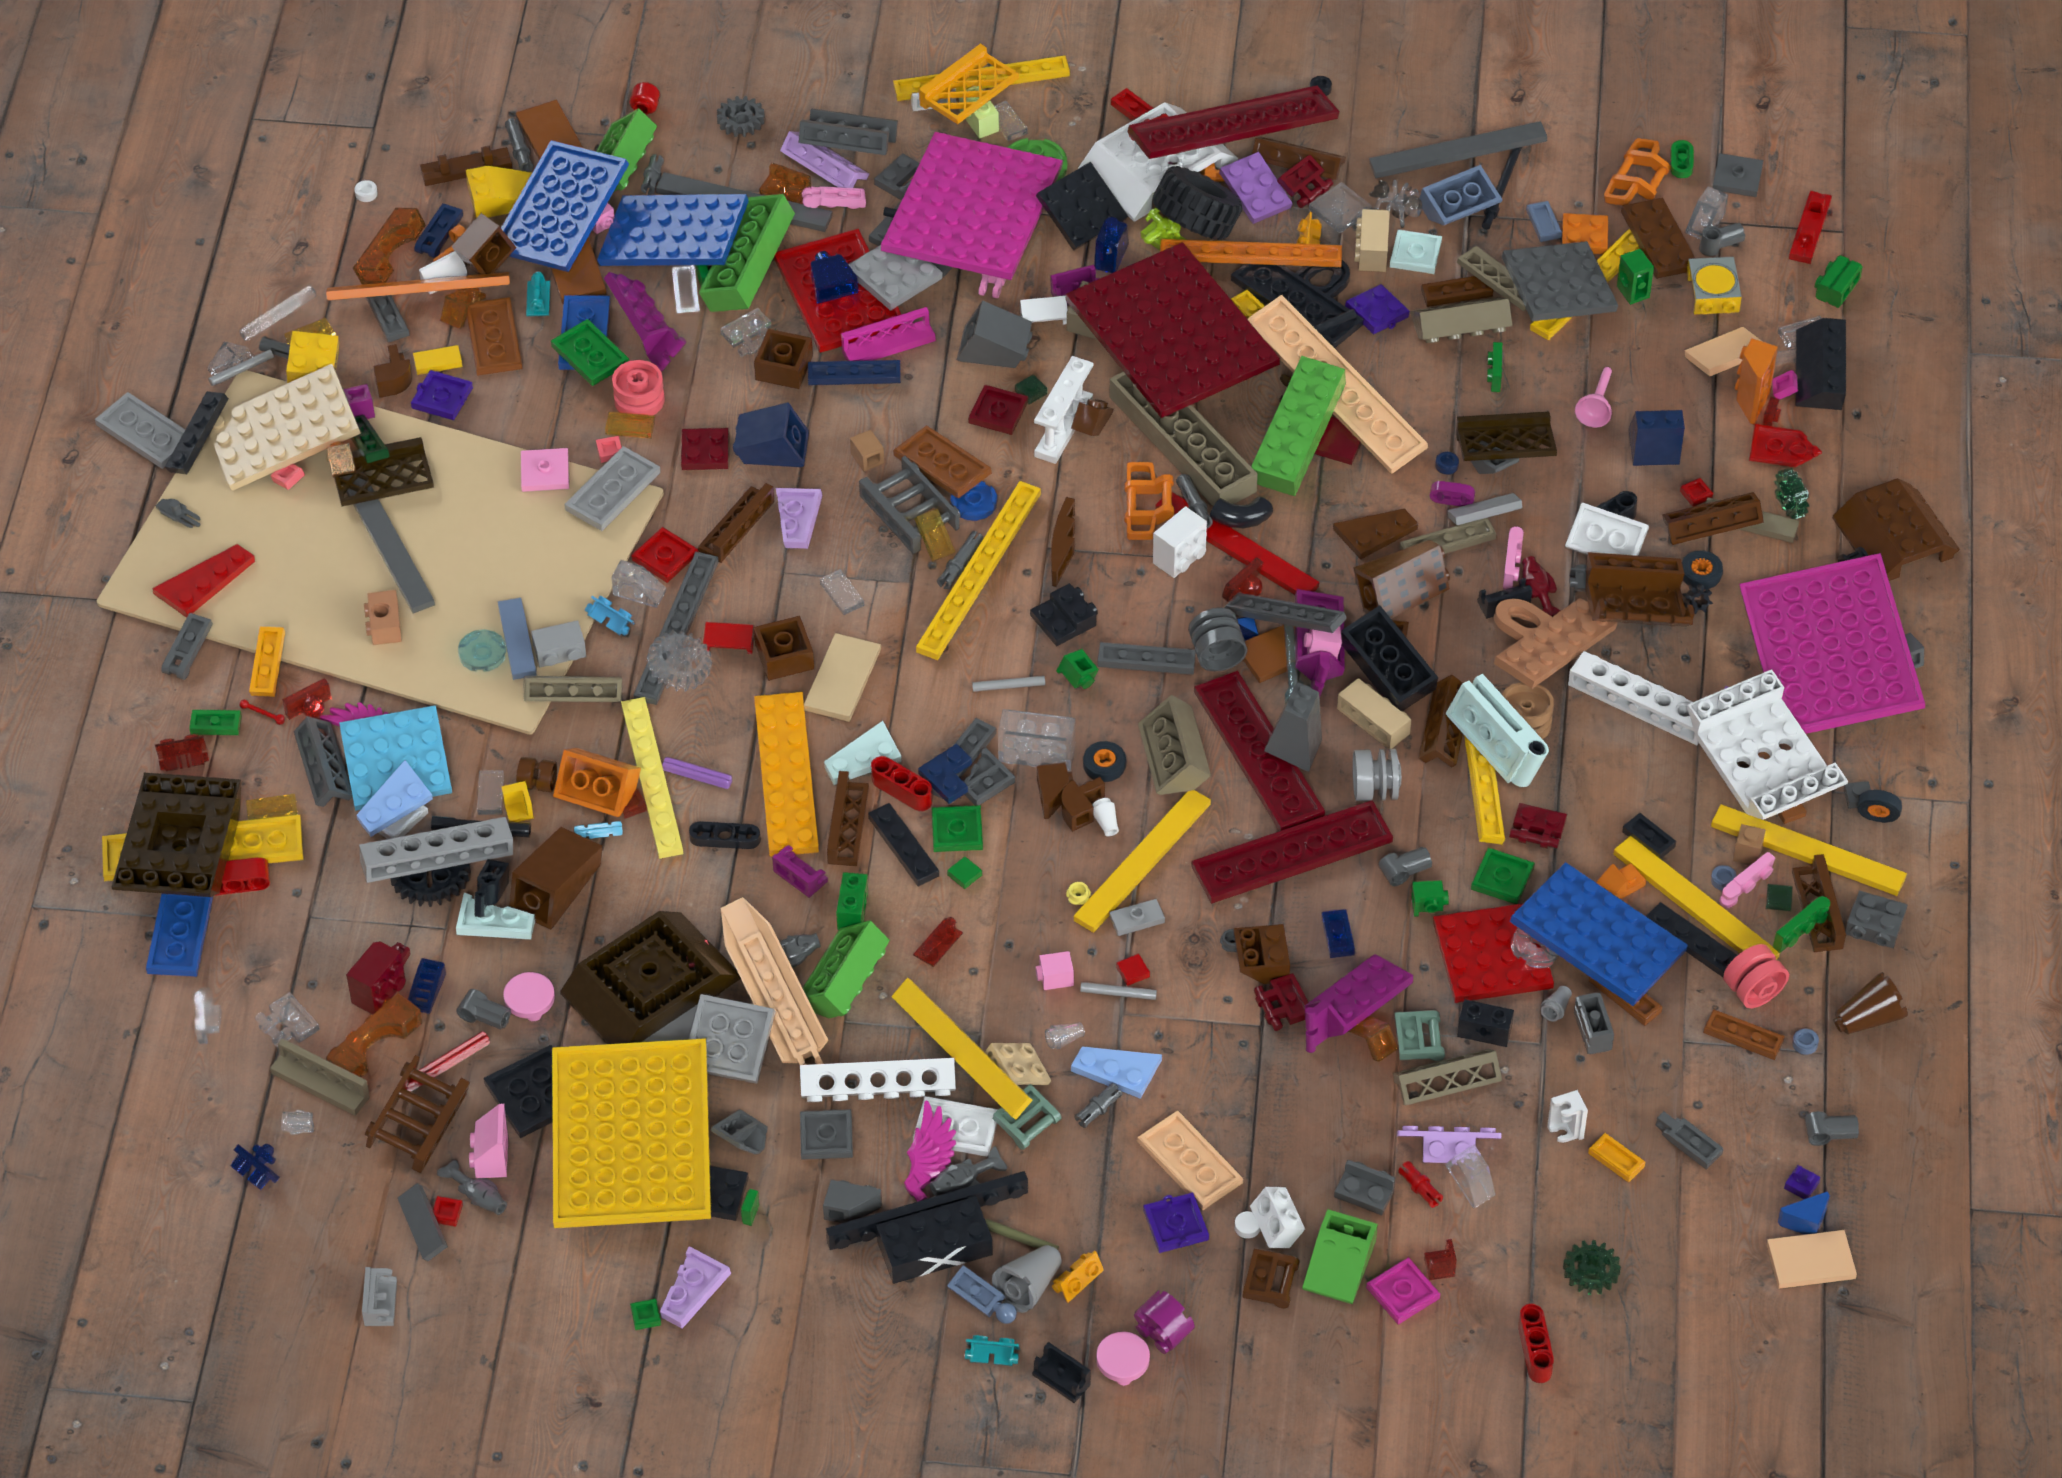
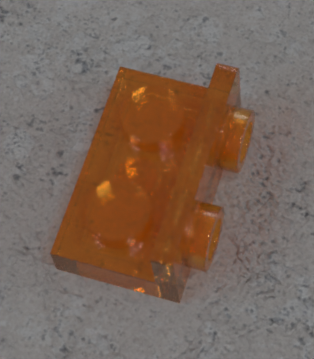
(786, 182)

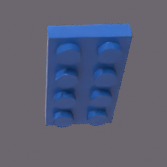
(578, 309)
(179, 935)

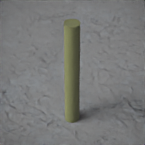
(1017, 1235)

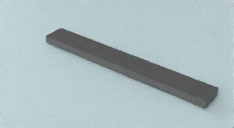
(1458, 149)
(678, 185)
(393, 551)
(680, 617)

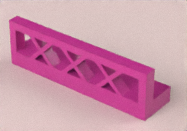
(888, 341)

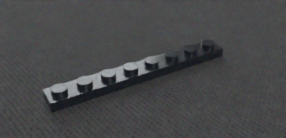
(987, 1194)

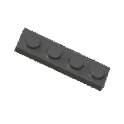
(1146, 658)
(974, 741)

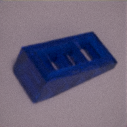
(432, 971)

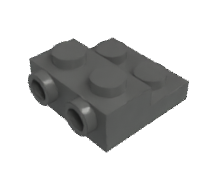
(1876, 919)

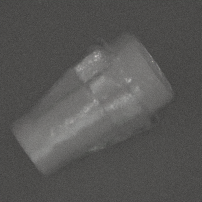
(1063, 1034)

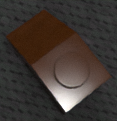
(1051, 782)

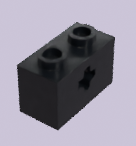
(1485, 1023)

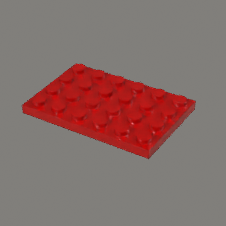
(836, 316)

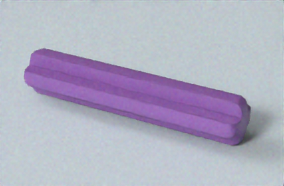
(697, 772)

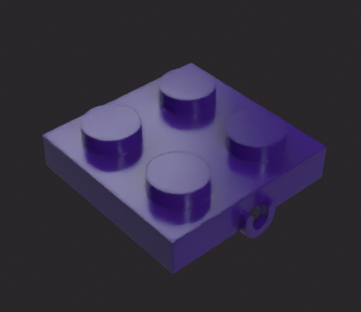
(1378, 309)
(441, 395)
(1176, 1222)

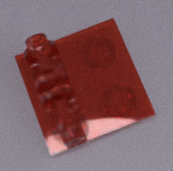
(191, 744)

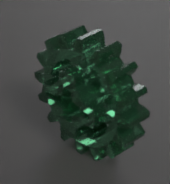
(1791, 493)
(1591, 1267)

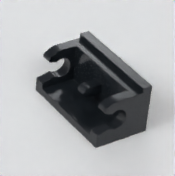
(1489, 602)
(1062, 1373)

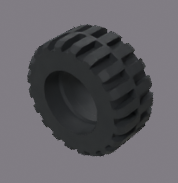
(1197, 203)

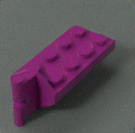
(657, 338)
(1320, 664)
(1353, 999)

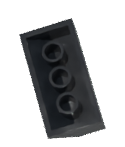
(1821, 364)

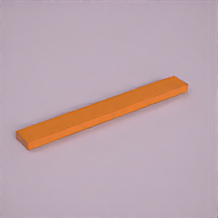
(1261, 252)
(417, 286)

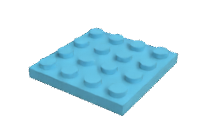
(381, 744)

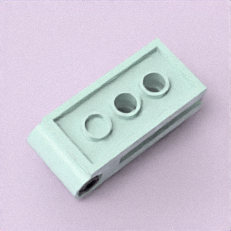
(1498, 731)

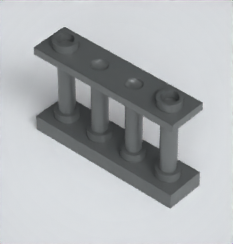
(848, 131)
(898, 521)

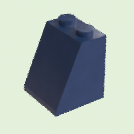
(771, 437)
(1656, 437)

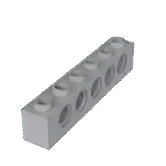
(436, 849)

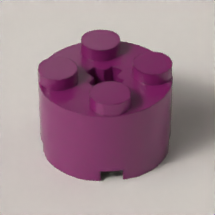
(1163, 1321)

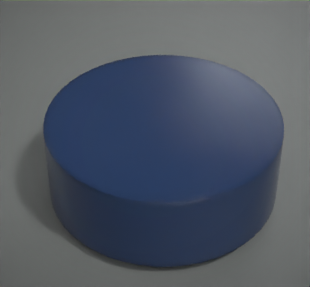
(1447, 463)

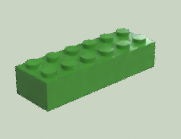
(752, 251)
(1298, 425)

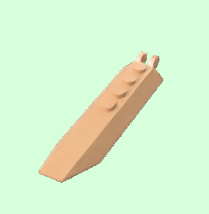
(772, 982)

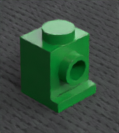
(1078, 669)
(1428, 897)

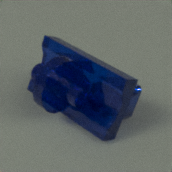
(262, 1173)

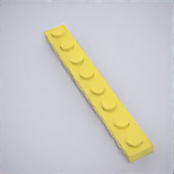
(652, 778)

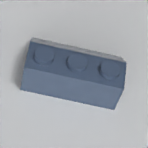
(1459, 196)

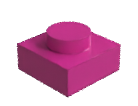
(1785, 385)

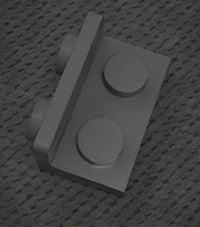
(1365, 1187)

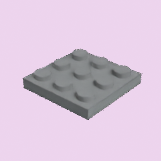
(894, 276)
(734, 1036)

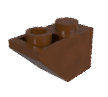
(1091, 417)

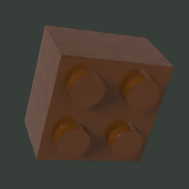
(483, 246)
(783, 358)
(784, 648)

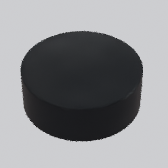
(1323, 83)

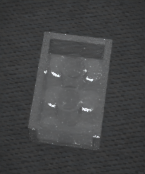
(1035, 739)

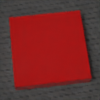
(664, 554)

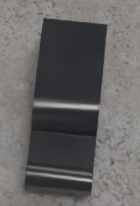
(490, 885)

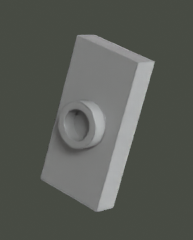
(1137, 917)

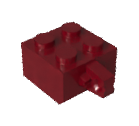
(377, 975)

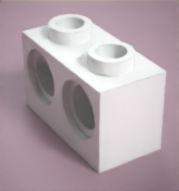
(1277, 1217)

